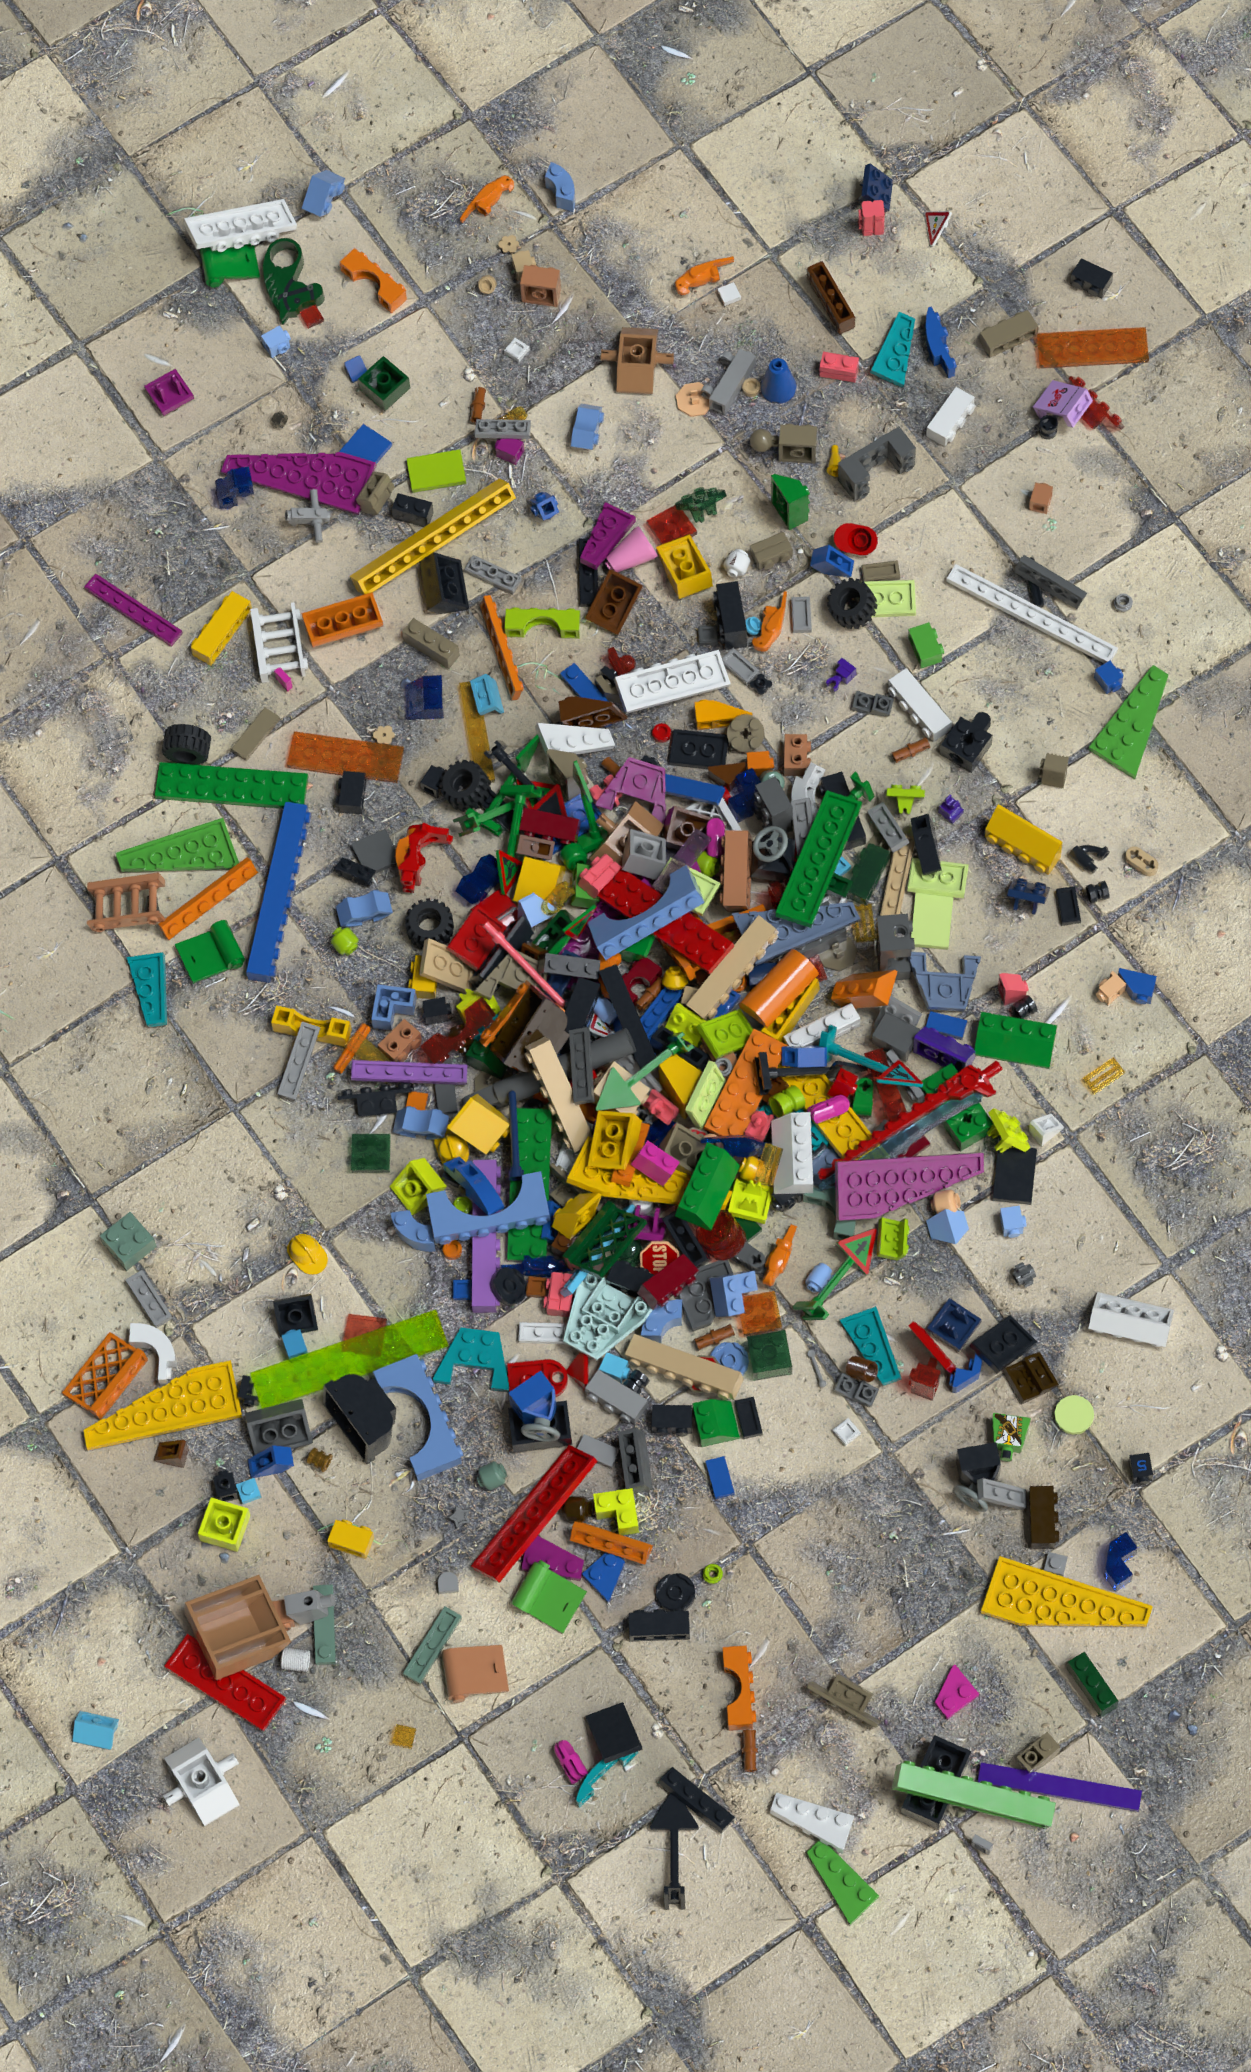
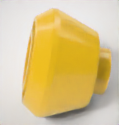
(674, 978)

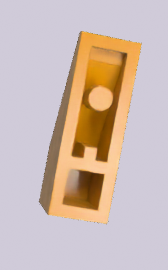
(714, 714)

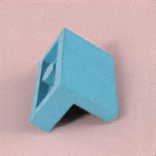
(486, 694)
(95, 1730)

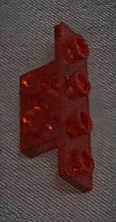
(1097, 410)

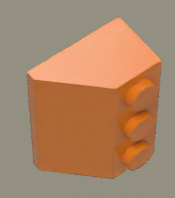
(865, 989)

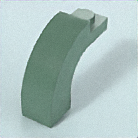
(827, 1199)

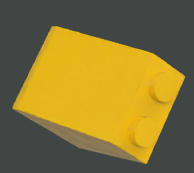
(538, 878)
(679, 1081)
(480, 1124)

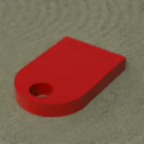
(522, 1371)

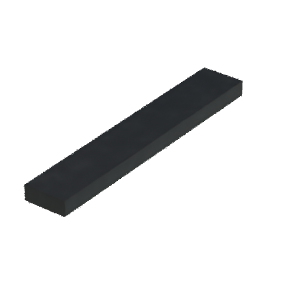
(627, 1013)

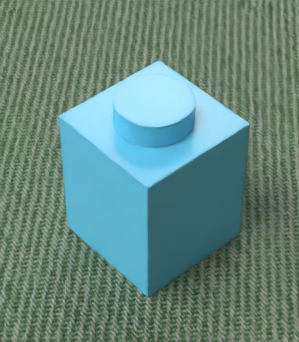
(615, 1367)

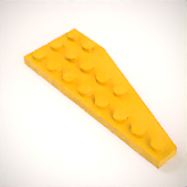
(641, 1187)
(193, 1400)
(1041, 1598)

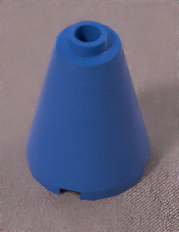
(778, 382)

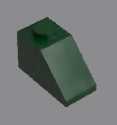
(485, 1060)

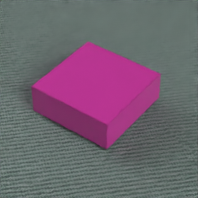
(283, 678)

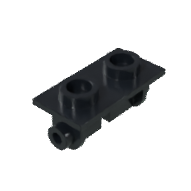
(348, 869)

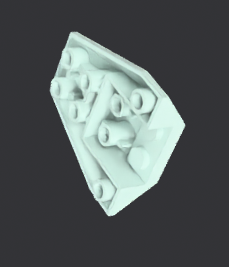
(602, 1317)

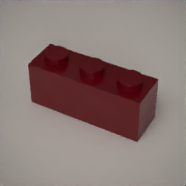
(550, 826)
(668, 1282)

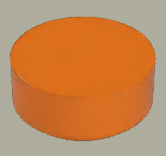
(452, 1250)

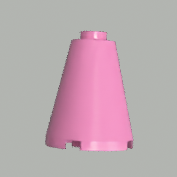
(631, 552)

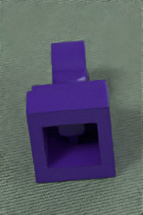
(845, 672)
(950, 809)

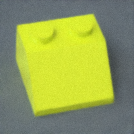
(415, 1182)

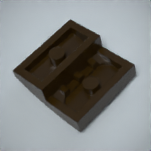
(1030, 1377)

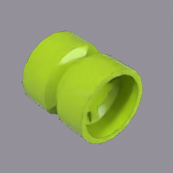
(787, 1102)

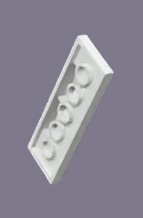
(240, 226)
(671, 681)

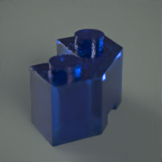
(236, 484)
(743, 803)
(481, 881)
(1116, 1570)

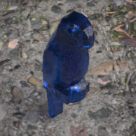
(738, 1145)
(539, 1266)

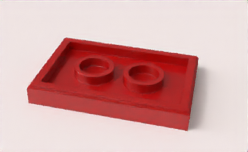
(472, 941)
(933, 1347)

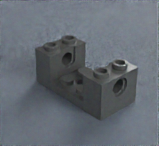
(854, 469)
(891, 947)

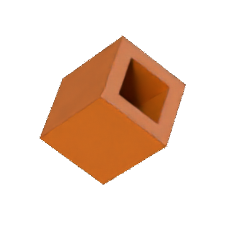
(759, 762)

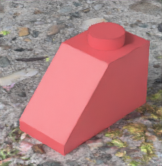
(1011, 988)

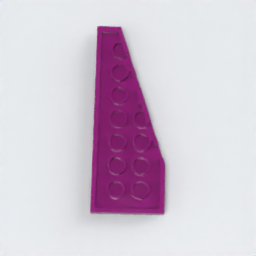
(334, 476)
(882, 1185)

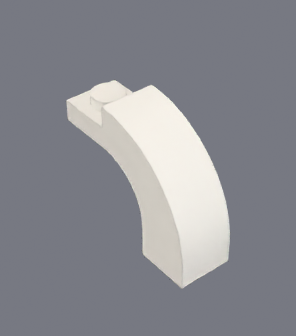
(806, 786)
(153, 1339)

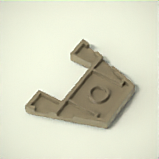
(508, 974)

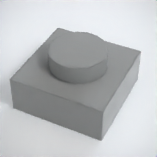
(1055, 1563)

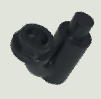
(1080, 855)

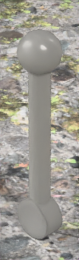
(811, 1354)

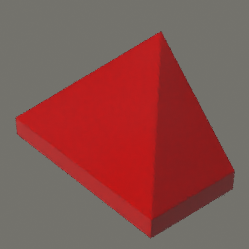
(579, 1370)

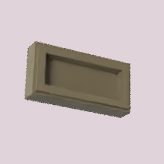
(881, 571)

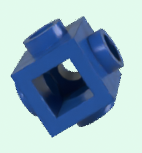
(549, 506)

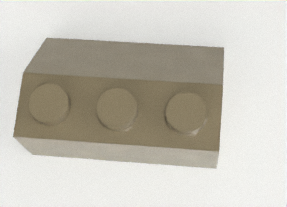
(561, 771)
(684, 1147)

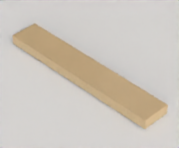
(897, 879)

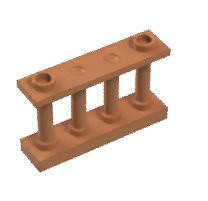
(117, 887)

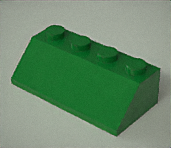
(1015, 1040)
(708, 1187)

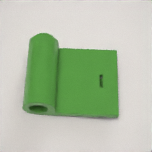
(546, 1595)

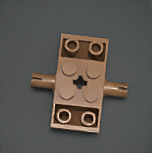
(637, 360)
(634, 818)

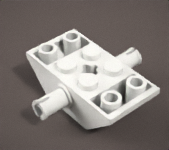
(211, 1796)

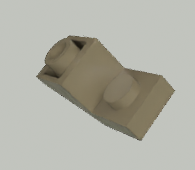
(607, 690)

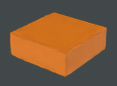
(417, 1100)

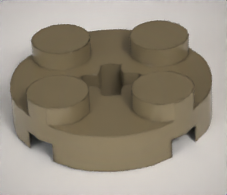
(752, 724)

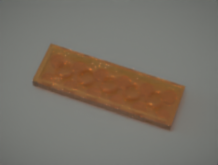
(1092, 347)
(337, 755)

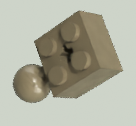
(795, 442)

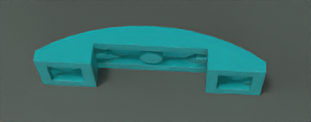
(586, 1791)

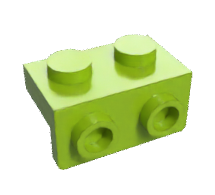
(892, 1238)

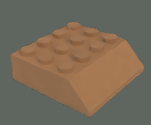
(237, 1627)

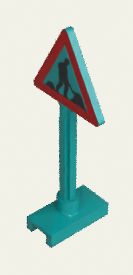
(895, 1074)

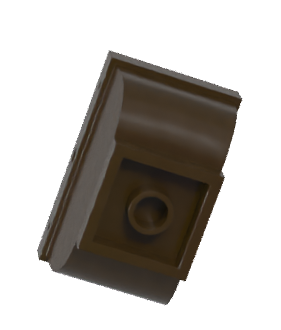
(535, 1019)

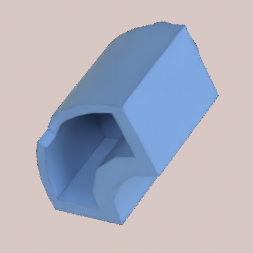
(562, 185)
(586, 426)
(356, 910)
(415, 1122)
(413, 1232)
(662, 1320)

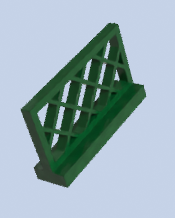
(593, 1235)

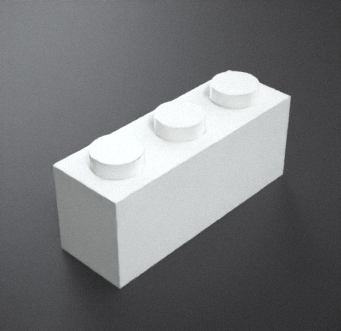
(950, 417)

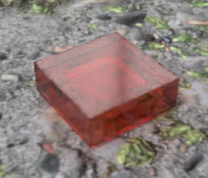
(311, 316)

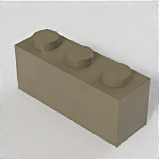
(1008, 333)
(431, 643)

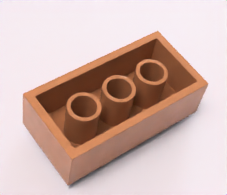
(737, 871)

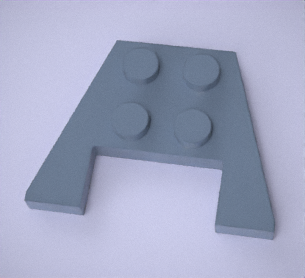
(944, 990)

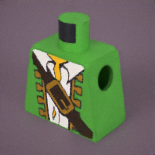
(1009, 1434)

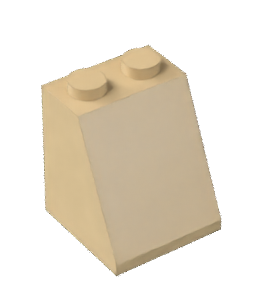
(639, 1089)

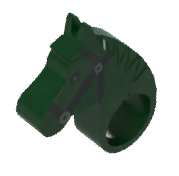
(282, 284)

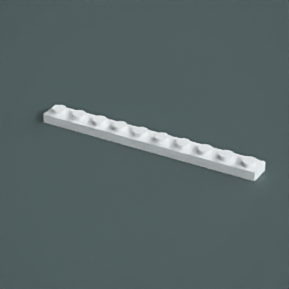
(1031, 614)

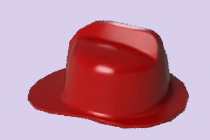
(855, 539)

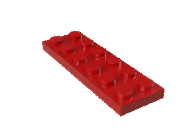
(237, 1692)

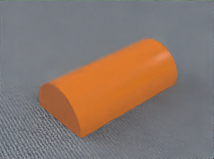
(342, 620)
(779, 988)

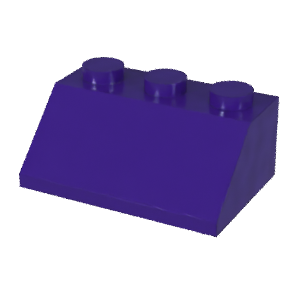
(942, 1049)

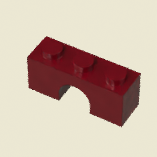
(642, 972)

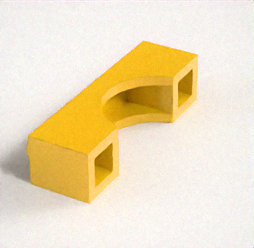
(331, 1031)

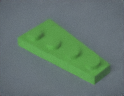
(844, 1884)

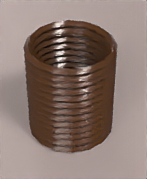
(861, 1368)

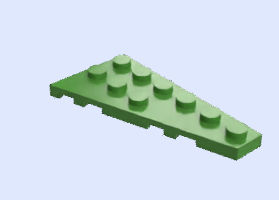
(1128, 731)
(195, 848)

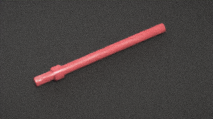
(498, 937)

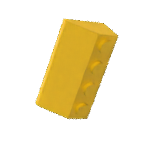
(1023, 840)

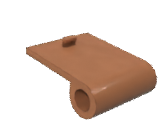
(472, 1671)

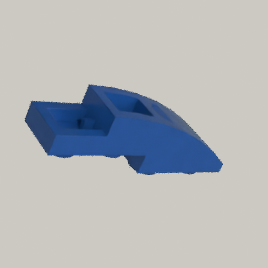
(936, 343)
(476, 1184)

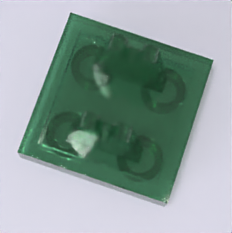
(701, 500)
(370, 1153)

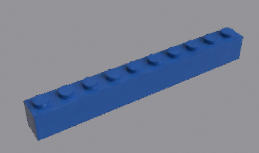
(277, 892)

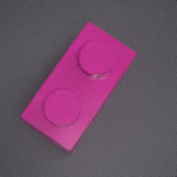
(655, 1163)

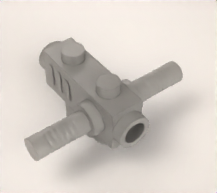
(314, 515)

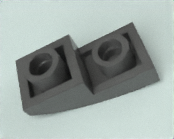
(873, 705)
(856, 1391)

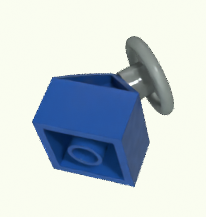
(535, 1403)

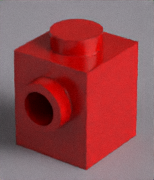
(843, 1084)

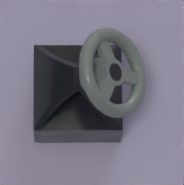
(772, 855)
(974, 1464)

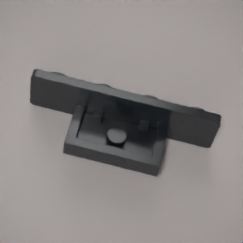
(376, 1100)

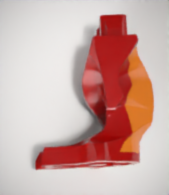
(409, 855)

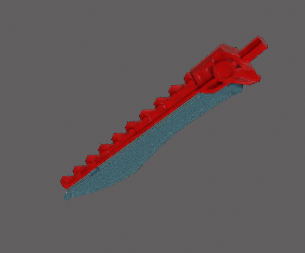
(962, 1090)

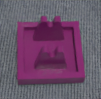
(169, 392)
(654, 1229)

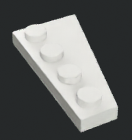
(574, 738)
(824, 1823)

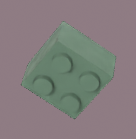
(128, 1241)

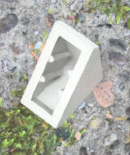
(1044, 1128)

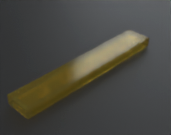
(476, 731)

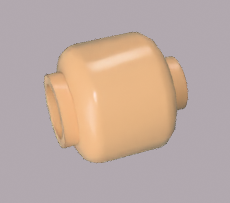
(945, 1200)

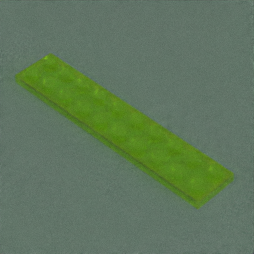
(356, 1355)

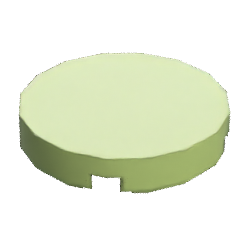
(1074, 1414)

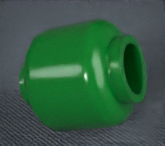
(573, 854)

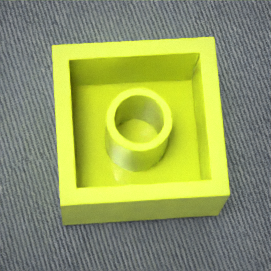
(224, 1524)

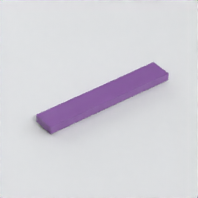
(409, 1072)

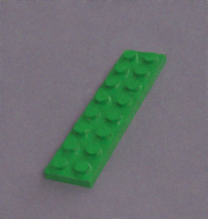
(230, 785)
(818, 859)
(534, 1156)

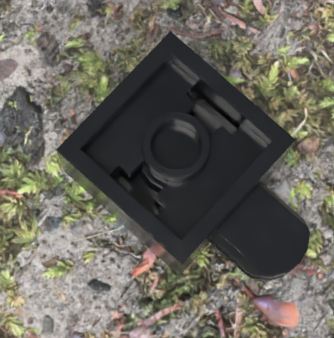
(968, 741)

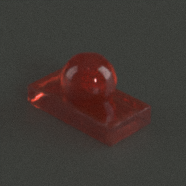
(621, 665)

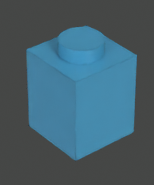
(294, 1343)

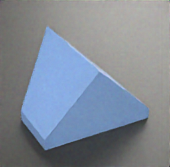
(531, 909)
(948, 1226)

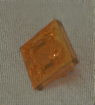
(760, 1314)

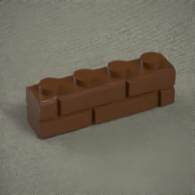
(830, 297)

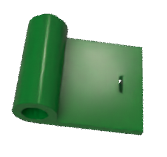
(229, 264)
(212, 952)

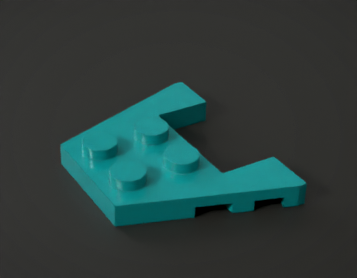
(475, 1350)

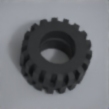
(842, 594)
(186, 744)
(456, 776)
(429, 910)

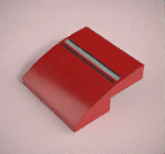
(500, 907)

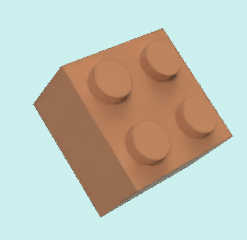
(540, 285)

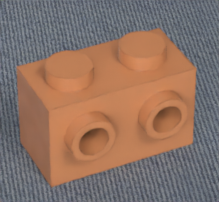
(796, 754)
(400, 1042)

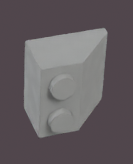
(644, 854)

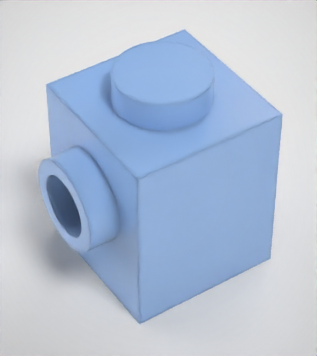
(276, 341)
(1012, 1221)

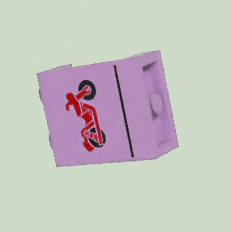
(1063, 401)

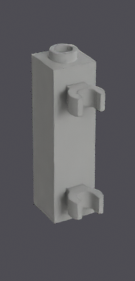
(731, 382)

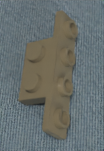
(565, 1190)
(849, 1697)

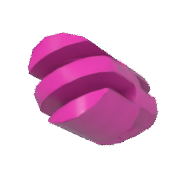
(715, 829)
(829, 1108)
(570, 1761)

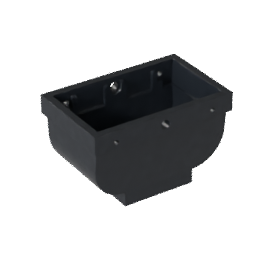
(364, 1411)

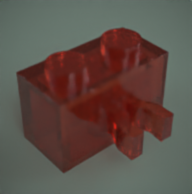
(925, 1379)

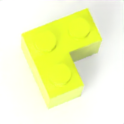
(619, 1505)

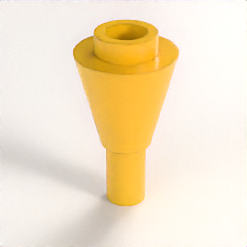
(832, 468)

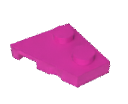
(955, 1693)

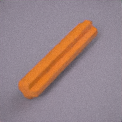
(346, 1056)

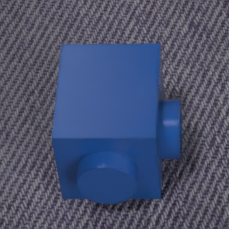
(1109, 677)

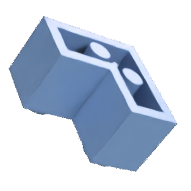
(321, 190)
(391, 1001)
(728, 1292)

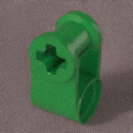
(863, 1099)

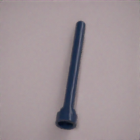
(516, 1171)

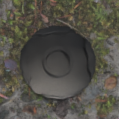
(508, 1286)
(675, 1592)

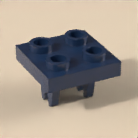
(876, 186)
(1028, 891)
(954, 1325)

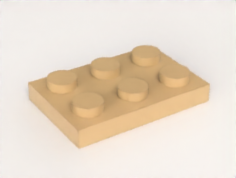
(444, 967)

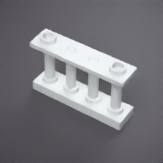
(262, 636)

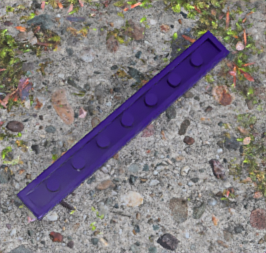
(1061, 1787)

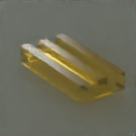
(862, 908)
(1091, 1085)
(770, 1164)

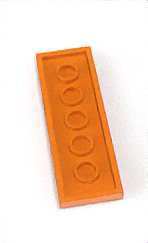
(741, 1093)

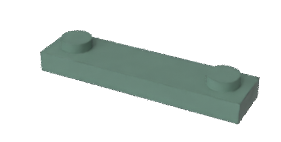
(325, 1632)
(432, 1645)

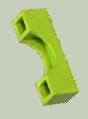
(520, 621)

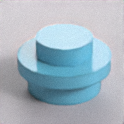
(753, 625)

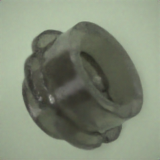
(279, 419)

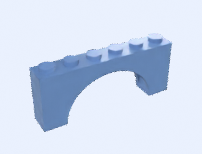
(680, 898)
(526, 1210)
(410, 1379)

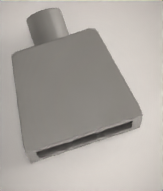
(308, 1606)

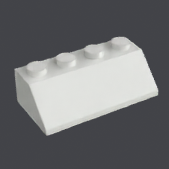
(795, 1167)
(1131, 1319)

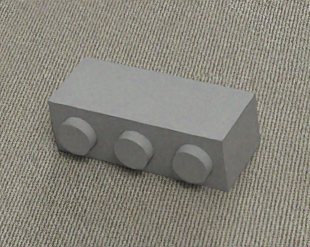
(616, 1397)

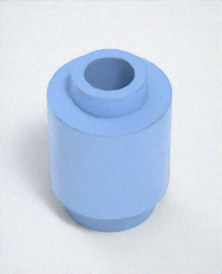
(605, 1010)
(818, 1277)

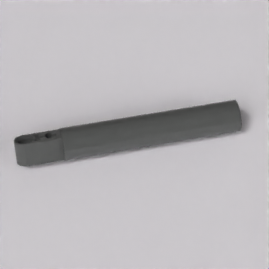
(525, 1085)

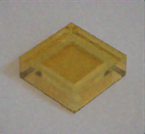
(404, 1736)

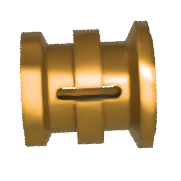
(319, 1459)

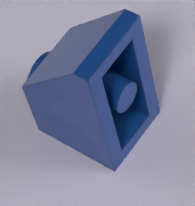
(832, 562)
(1138, 985)
(271, 1461)

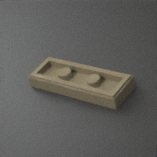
(255, 734)

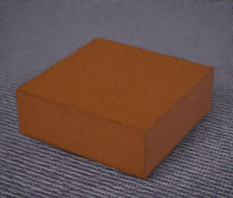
(536, 1287)

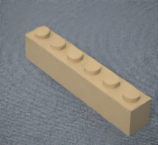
(733, 968)
(559, 1093)
(684, 1367)

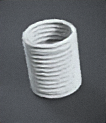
(295, 1659)

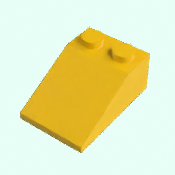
(685, 566)
(614, 1139)

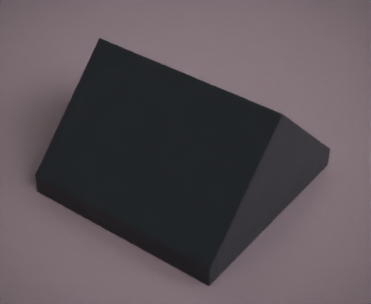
(295, 1314)

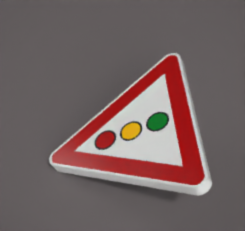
(936, 222)
(598, 1027)

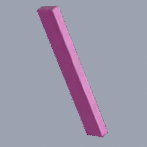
(133, 610)

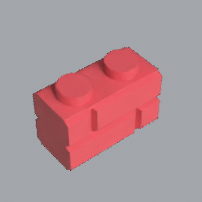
(871, 218)
(839, 367)
(599, 875)
(556, 1303)

